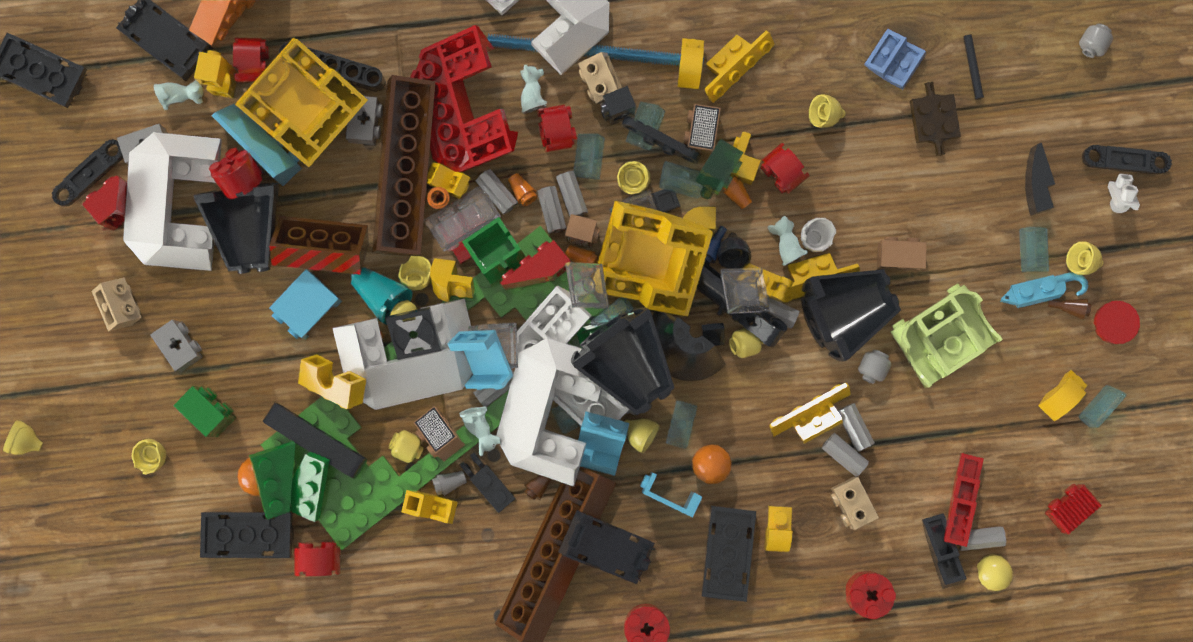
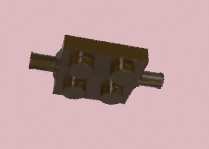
(935, 118)

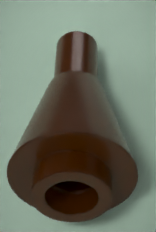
(1075, 307)
(537, 487)

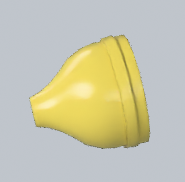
(825, 111)
(1084, 258)
(641, 433)
(21, 439)

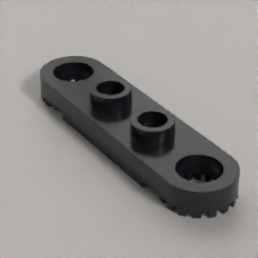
(652, 136)
(1126, 159)
(87, 173)

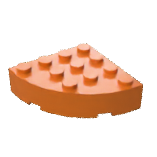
(217, 17)

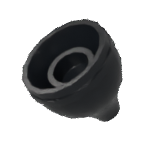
(734, 252)

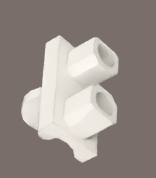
(1123, 194)

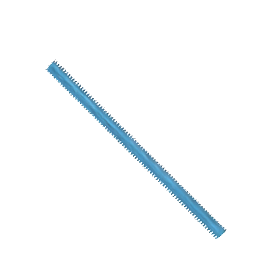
(616, 53)

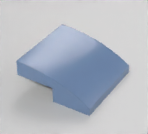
(895, 59)

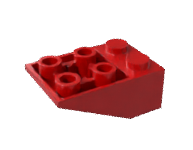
(541, 268)

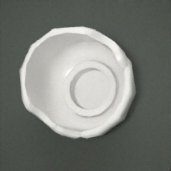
(818, 234)

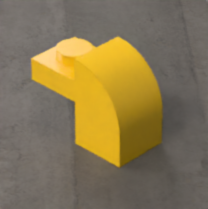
(690, 63)
(750, 165)
(452, 181)
(703, 216)
(448, 282)
(1064, 396)
(429, 506)
(778, 532)

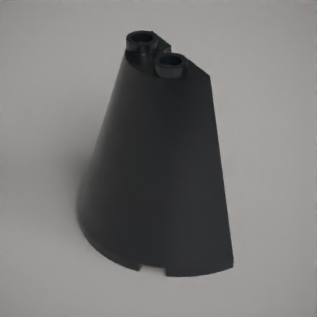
(242, 225)
(848, 309)
(686, 356)
(627, 360)

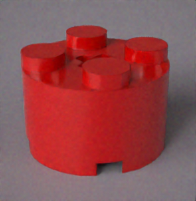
(249, 58)
(556, 128)
(784, 168)
(236, 173)
(317, 559)
(882, 592)
(646, 614)

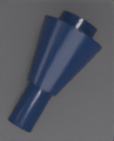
(715, 243)

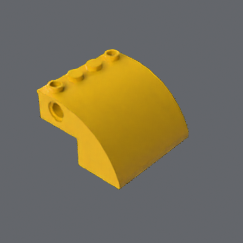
(301, 102)
(653, 257)

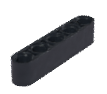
(345, 66)
(314, 440)

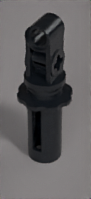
(765, 326)

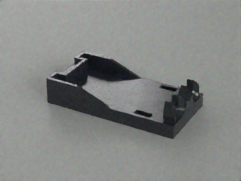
(163, 37)
(40, 70)
(245, 535)
(606, 547)
(728, 553)

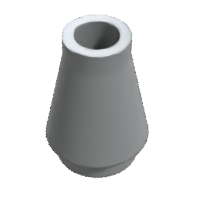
(448, 482)

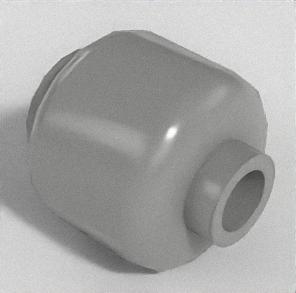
(1096, 40)
(874, 366)

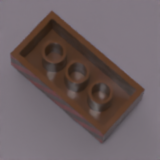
(319, 245)

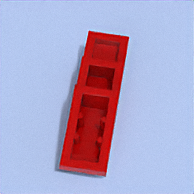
(963, 500)

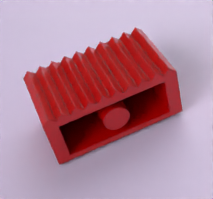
(1072, 508)

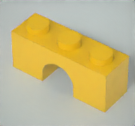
(216, 74)
(343, 389)

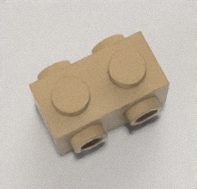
(599, 76)
(116, 304)
(856, 501)

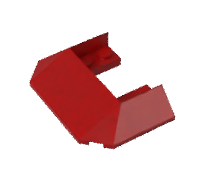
(455, 134)

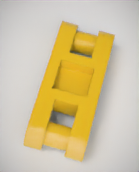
(771, 283)

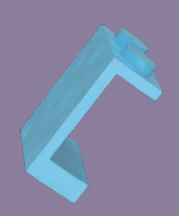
(303, 304)
(485, 358)
(604, 442)
(689, 507)

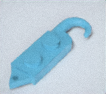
(1042, 289)

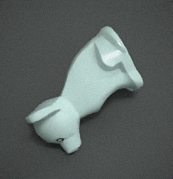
(172, 93)
(531, 94)
(789, 245)
(476, 423)

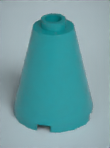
(379, 292)

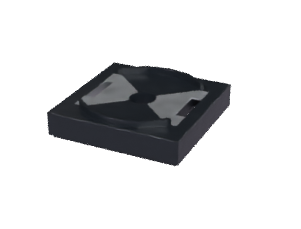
(423, 325)

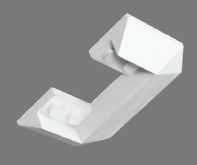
(572, 34)
(150, 195)
(561, 322)
(408, 378)
(528, 405)

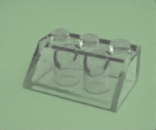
(461, 218)

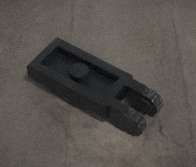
(489, 484)

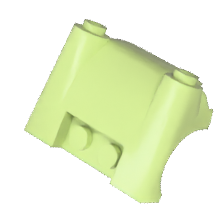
(945, 335)

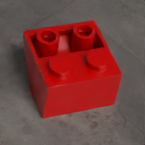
(108, 203)

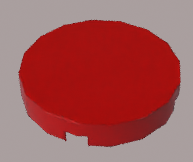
(1116, 322)

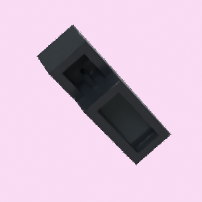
(1037, 181)
(944, 554)

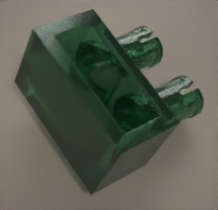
(718, 168)

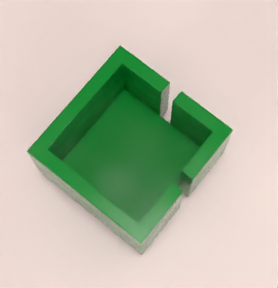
(494, 250)
(205, 411)

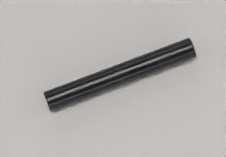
(973, 67)

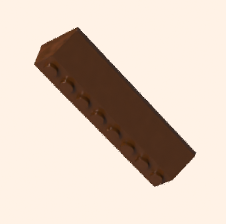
(403, 166)
(545, 570)

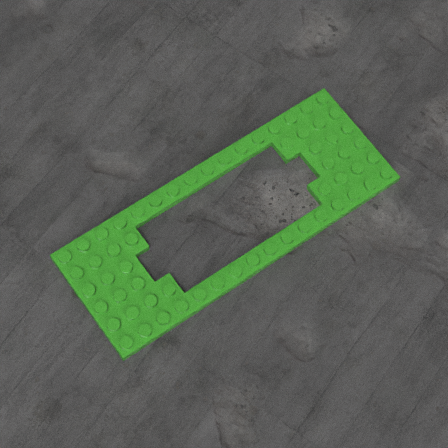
(359, 503)

